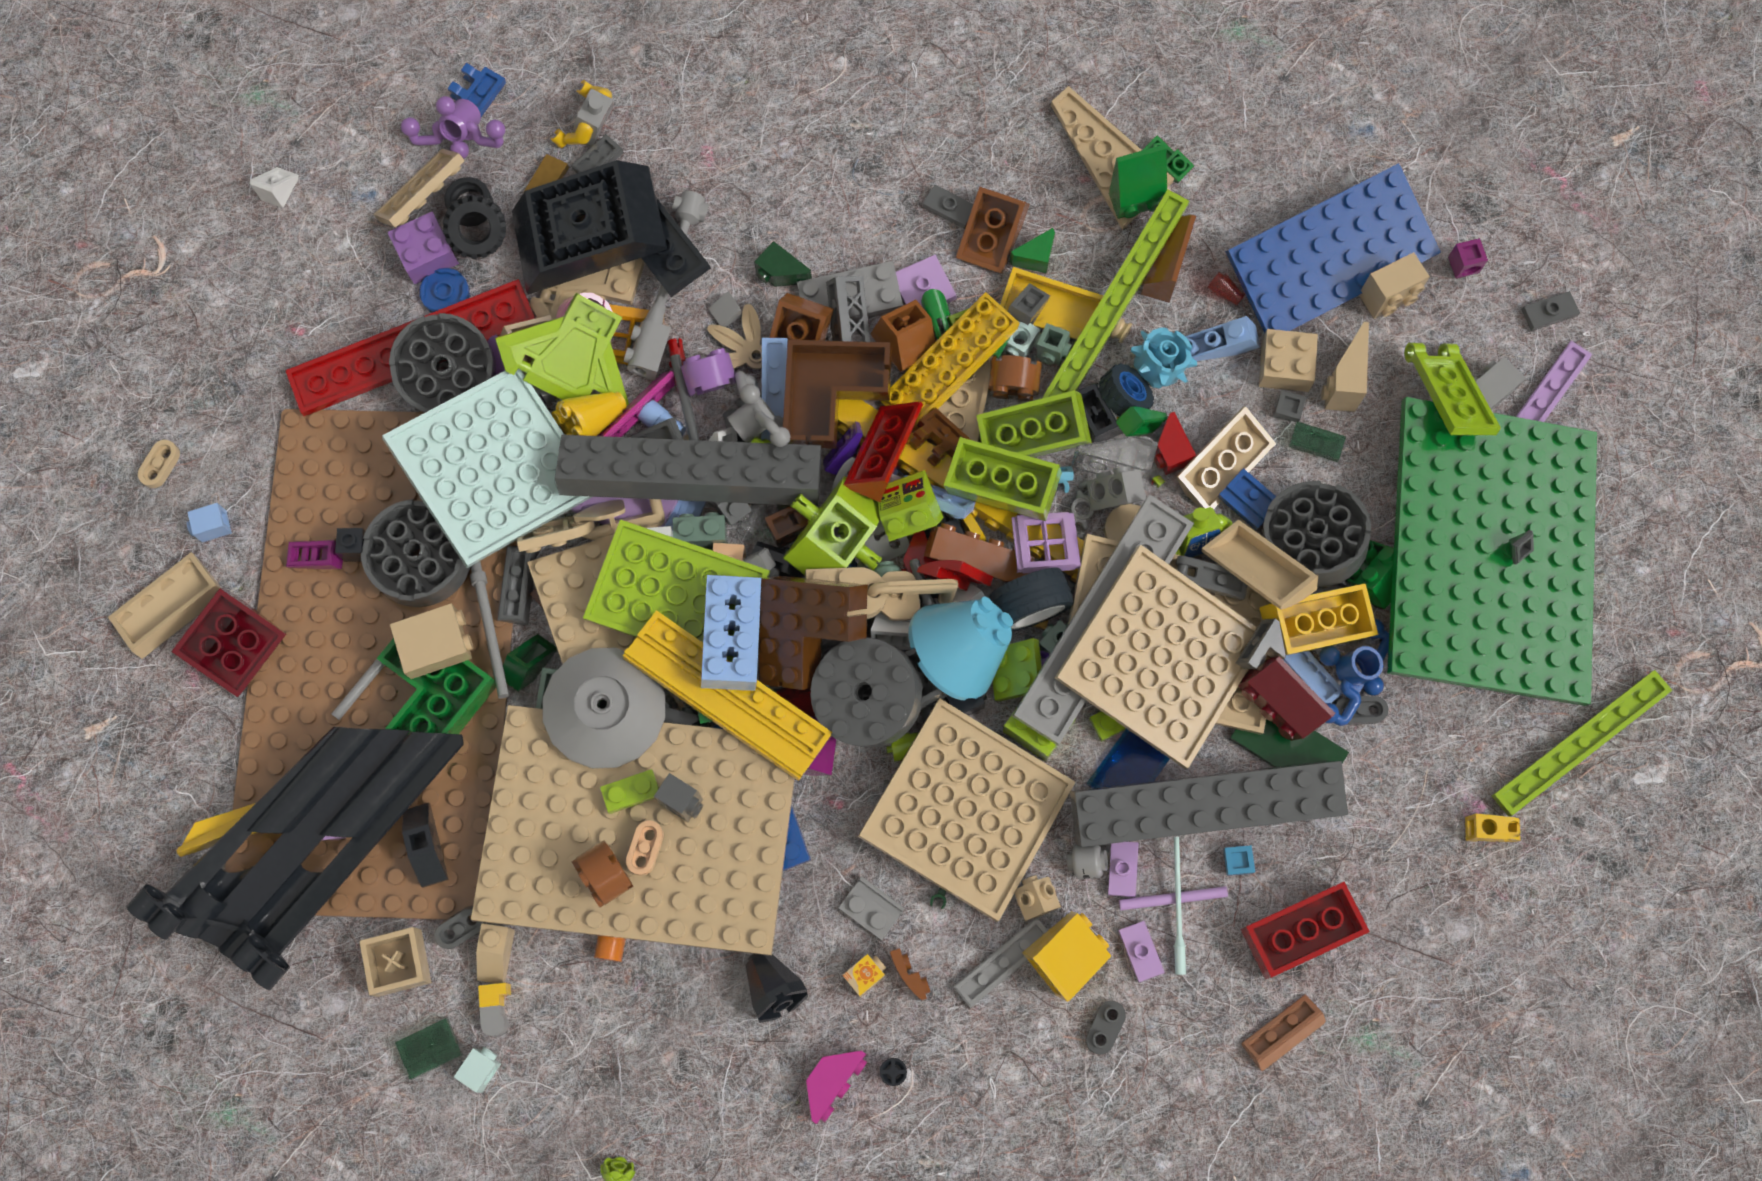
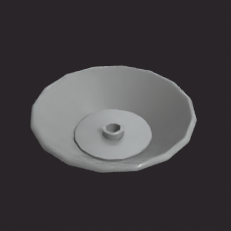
(609, 734)

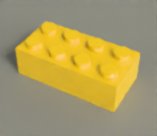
(1325, 619)

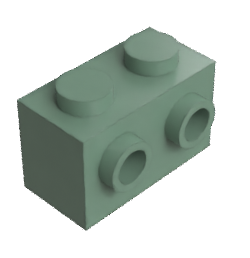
(701, 529)

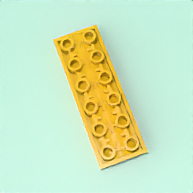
(954, 356)

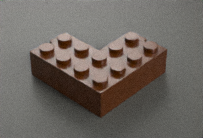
(824, 373)
(796, 618)

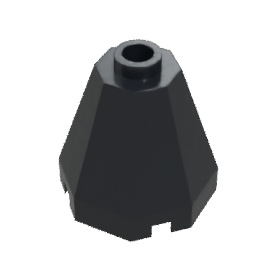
(773, 987)

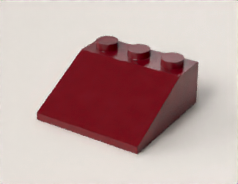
(229, 642)

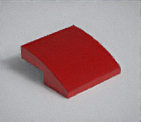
(955, 570)

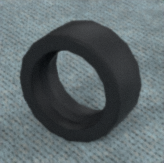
(462, 186)

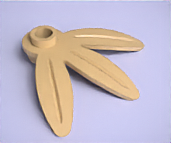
(743, 348)

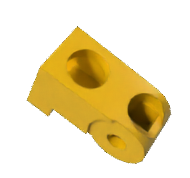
(1492, 828)

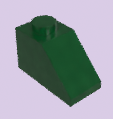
(780, 267)
(526, 661)

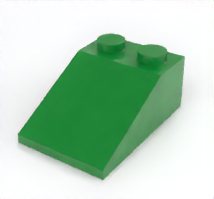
(1139, 182)

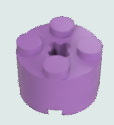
(708, 373)

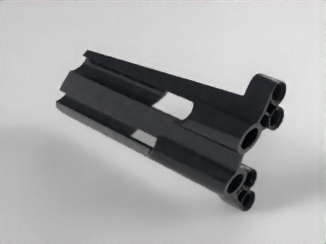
(342, 787)

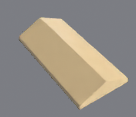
(1234, 447)

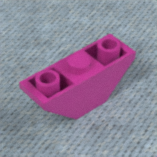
(830, 1081)

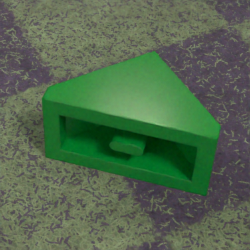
(1035, 253)

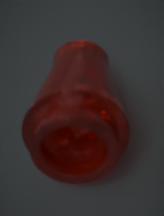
(1225, 288)

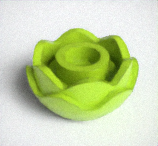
(617, 1169)

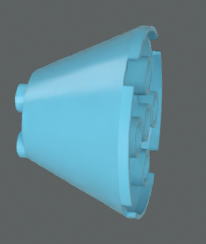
(961, 645)

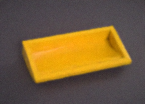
(1066, 308)

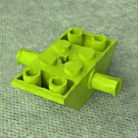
(817, 545)

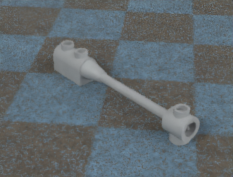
(651, 334)

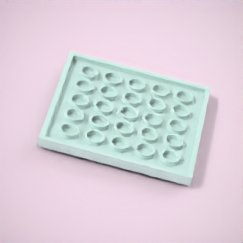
(485, 465)

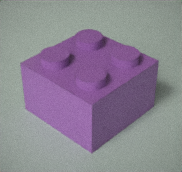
(422, 247)

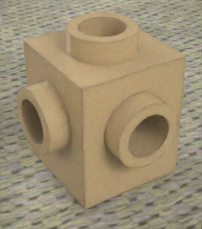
(1036, 897)

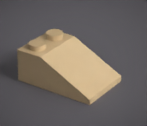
(1349, 380)

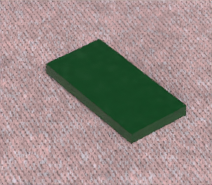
(1279, 751)

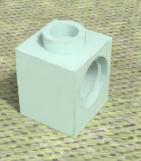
(1028, 334)
(478, 1069)

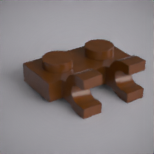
(941, 431)

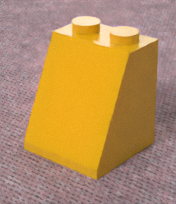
(1068, 955)

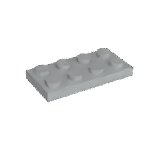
(880, 287)

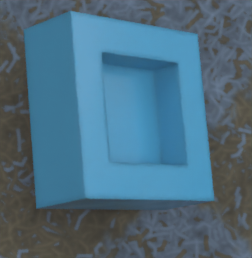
(1239, 860)

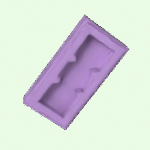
(1123, 869)
(1141, 951)

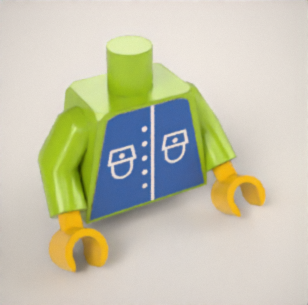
(1205, 528)

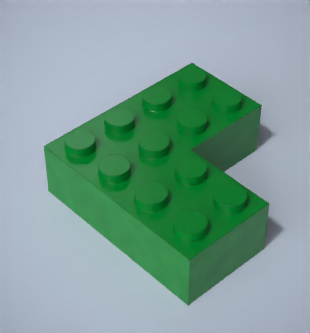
(443, 698)

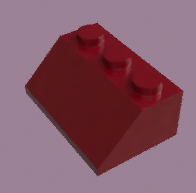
(1285, 699)

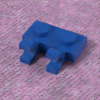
(483, 89)

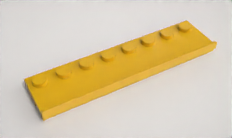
(754, 717)

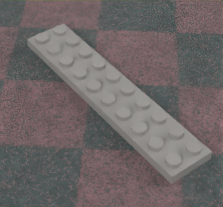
(1048, 703)

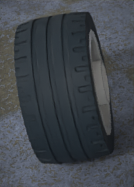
(1034, 597)

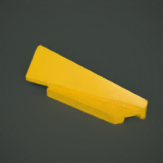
(210, 830)

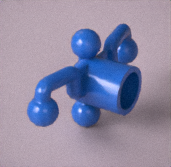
(1351, 678)

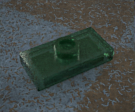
(1317, 441)

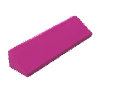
(629, 417)

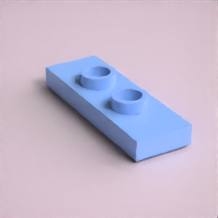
(1314, 675)

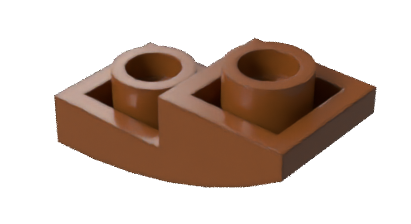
(916, 984)

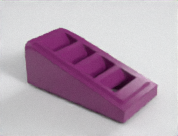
(329, 558)

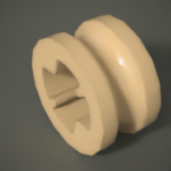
(1121, 330)

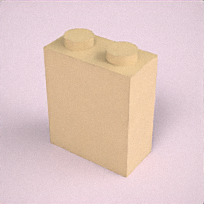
(432, 641)

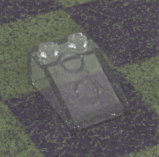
(1116, 453)

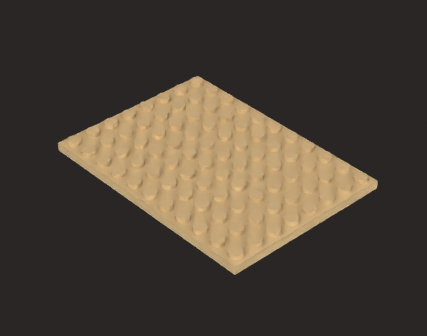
(712, 876)

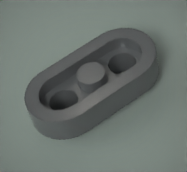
(1362, 715)
(460, 925)
(1104, 1026)

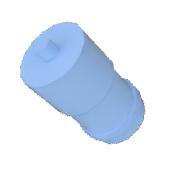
(654, 413)

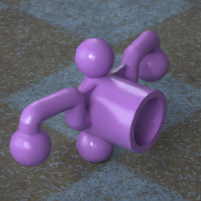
(456, 124)

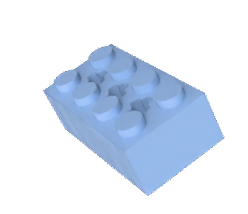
(717, 644)

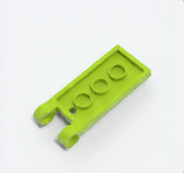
(1453, 390)

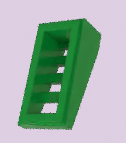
(1140, 421)

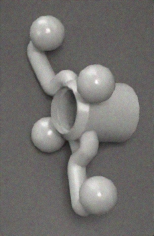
(755, 414)

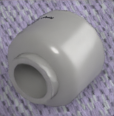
(1087, 862)

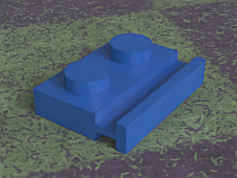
(1247, 498)

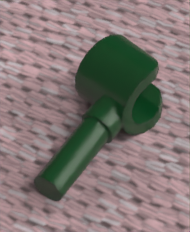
(941, 893)

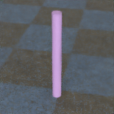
(1166, 899)

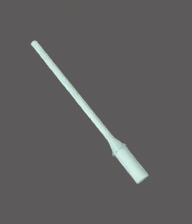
(1179, 946)

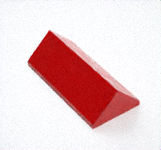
(882, 449)

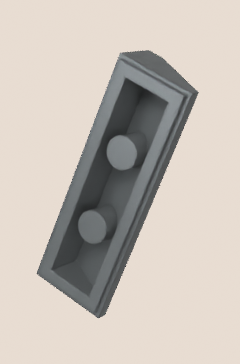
(516, 587)

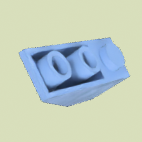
(1224, 340)

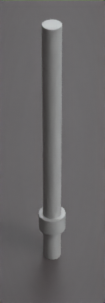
(479, 581)

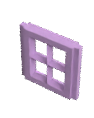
(1069, 541)

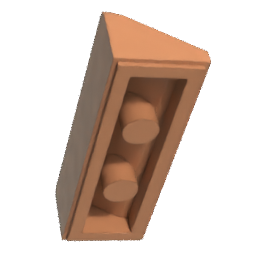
(1284, 1032)

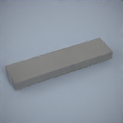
(999, 964)

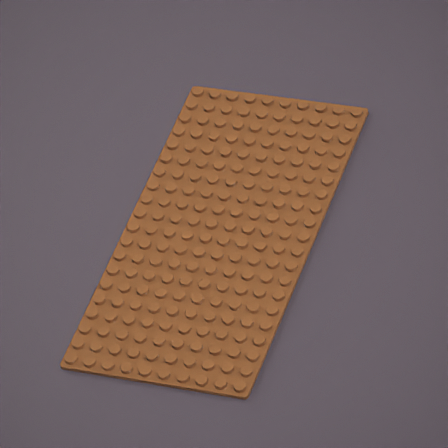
(329, 477)

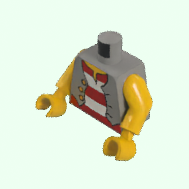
(590, 118)

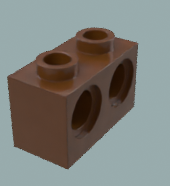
(786, 526)

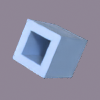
(208, 522)

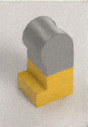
(492, 1009)

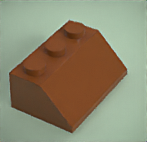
(1165, 270)

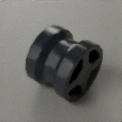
(893, 1071)

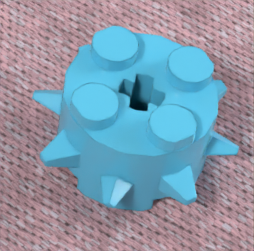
(1163, 357)

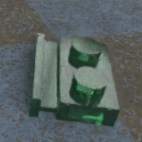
(428, 1048)

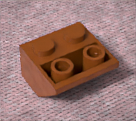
(908, 331)

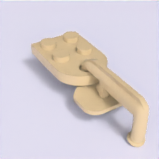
(582, 524)
(892, 594)

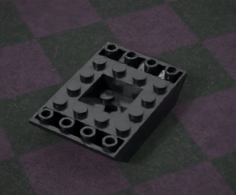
(618, 224)

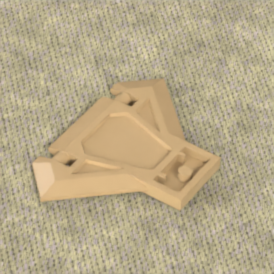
(612, 284)

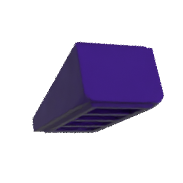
(844, 450)

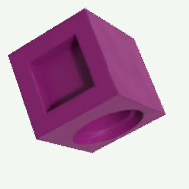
(1467, 258)

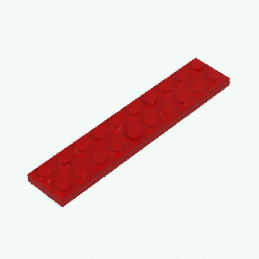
(366, 362)

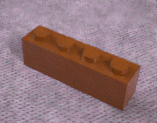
(986, 556)

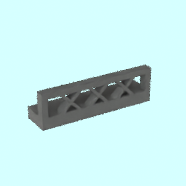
(838, 300)

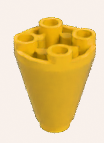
(589, 413)

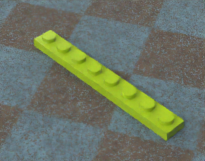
(1581, 743)

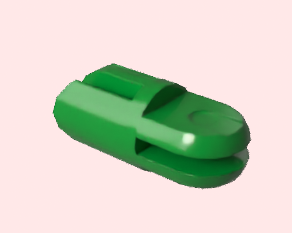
(936, 306)

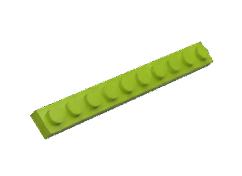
(1119, 294)

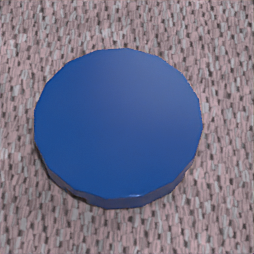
(443, 289)

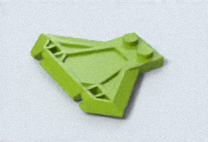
(568, 352)

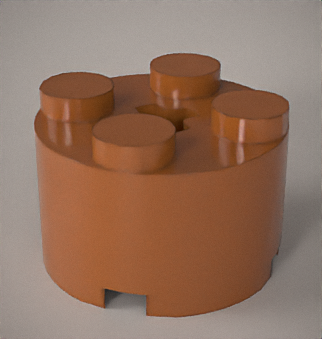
(1014, 377)
(602, 873)

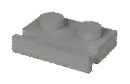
(871, 908)

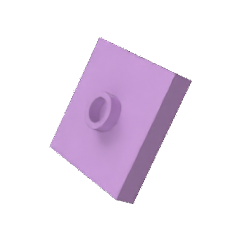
(921, 277)

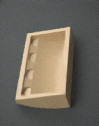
(1261, 565)
(165, 606)

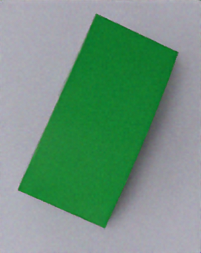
(1177, 163)

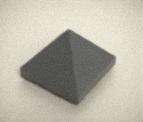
(1521, 546)

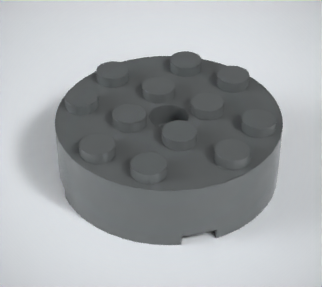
(428, 342)
(1320, 529)
(409, 578)
(840, 689)

